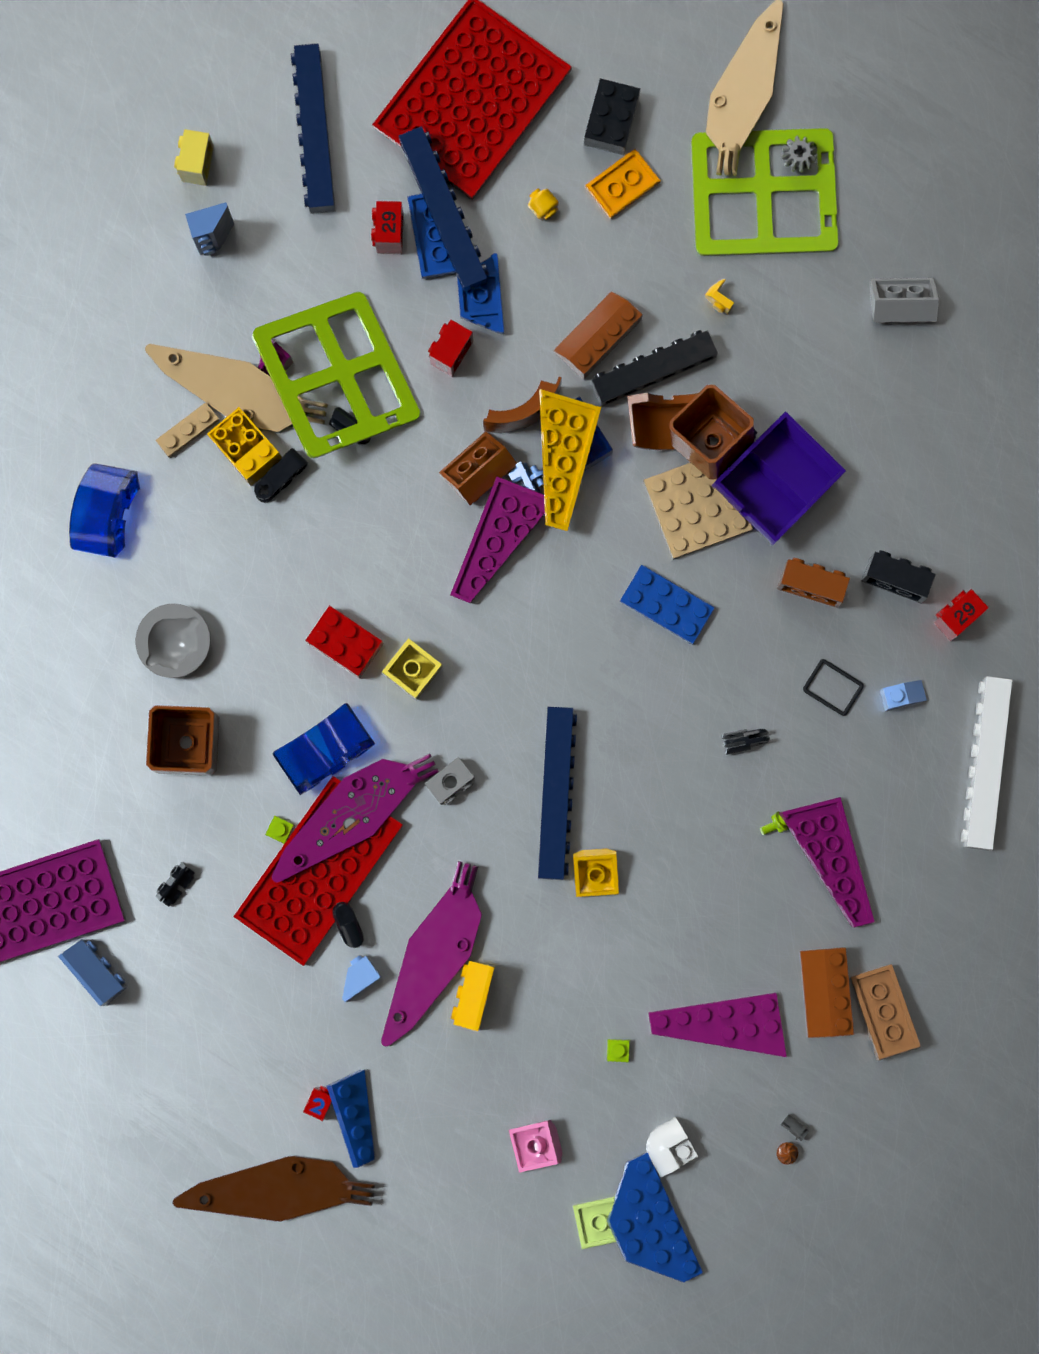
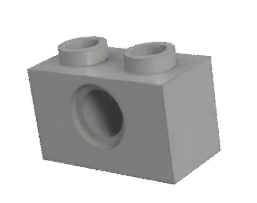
(454, 769)

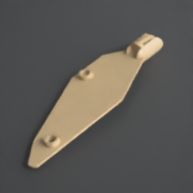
(744, 89)
(230, 385)

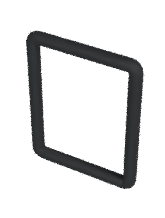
(805, 688)

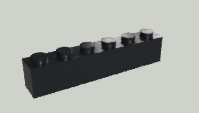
(653, 368)

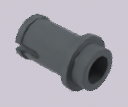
(795, 1127)

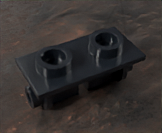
(178, 876)

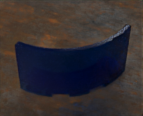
(99, 509)
(323, 749)

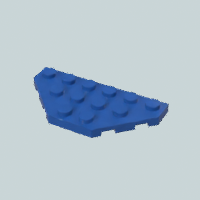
(648, 1225)

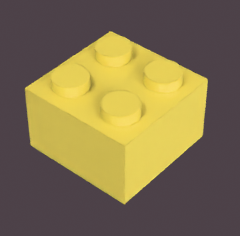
(194, 157)
(412, 669)

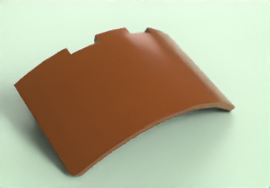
(521, 416)
(651, 419)

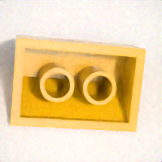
(472, 995)

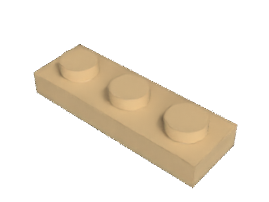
(187, 430)

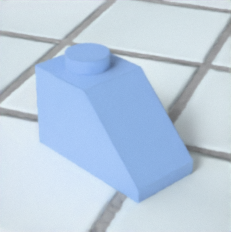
(902, 695)
(359, 977)

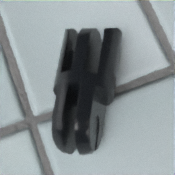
(341, 419)
(745, 739)
(348, 924)

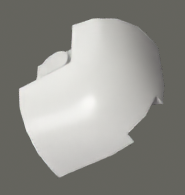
(669, 1147)

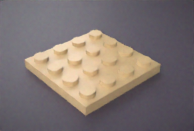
(692, 510)

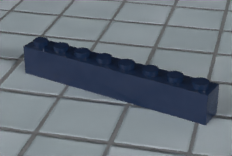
(314, 128)
(443, 210)
(555, 793)

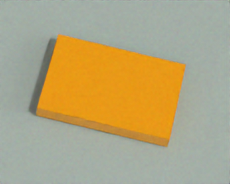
(622, 183)

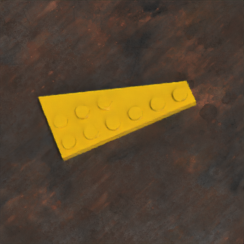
(566, 442)

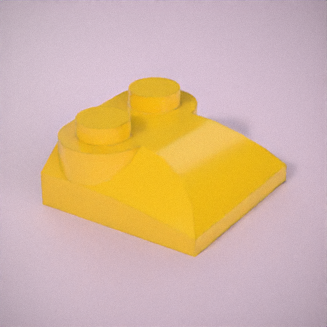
(595, 872)

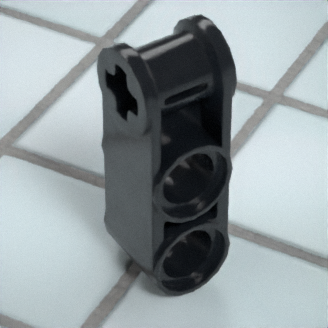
(280, 475)

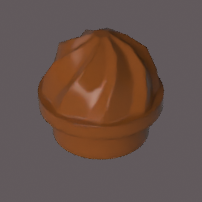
(787, 1153)

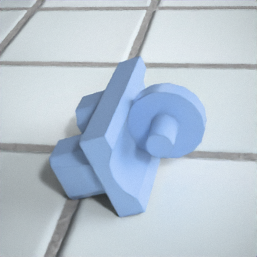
(523, 473)

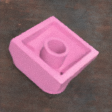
(536, 1145)

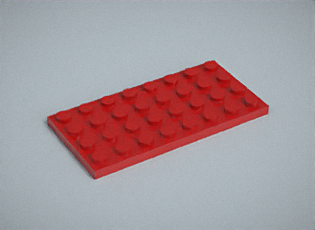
(299, 908)

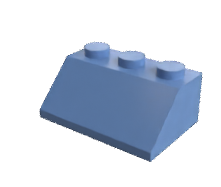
(210, 227)
(93, 972)

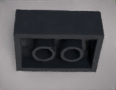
(611, 116)
(898, 576)

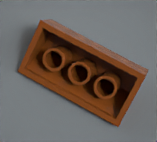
(598, 334)
(826, 992)

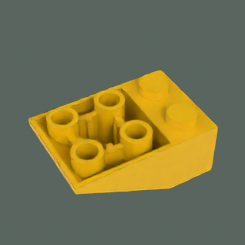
(244, 446)

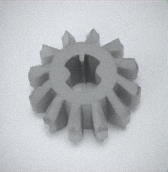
(800, 162)

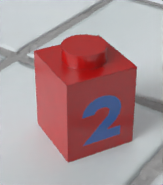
(318, 1103)

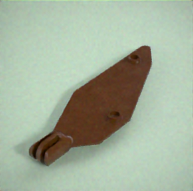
(275, 1190)

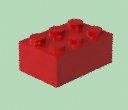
(344, 642)

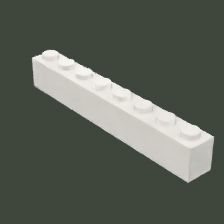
(987, 763)

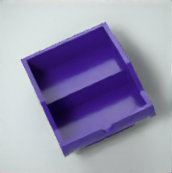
(778, 478)

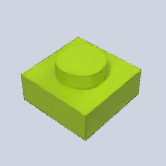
(279, 829)
(618, 1050)

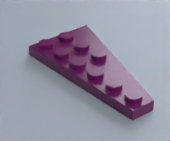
(828, 844)
(735, 1023)

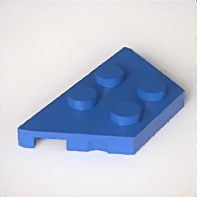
(483, 304)

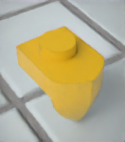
(719, 301)

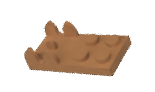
(885, 1012)

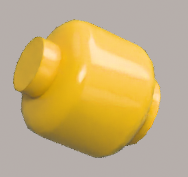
(543, 203)

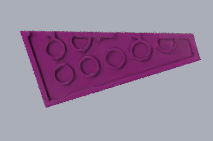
(502, 527)

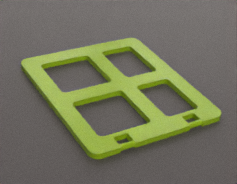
(763, 186)
(340, 371)

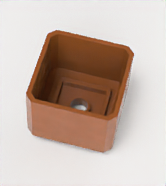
(707, 416)
(167, 728)

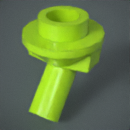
(777, 824)

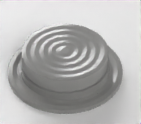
(172, 640)

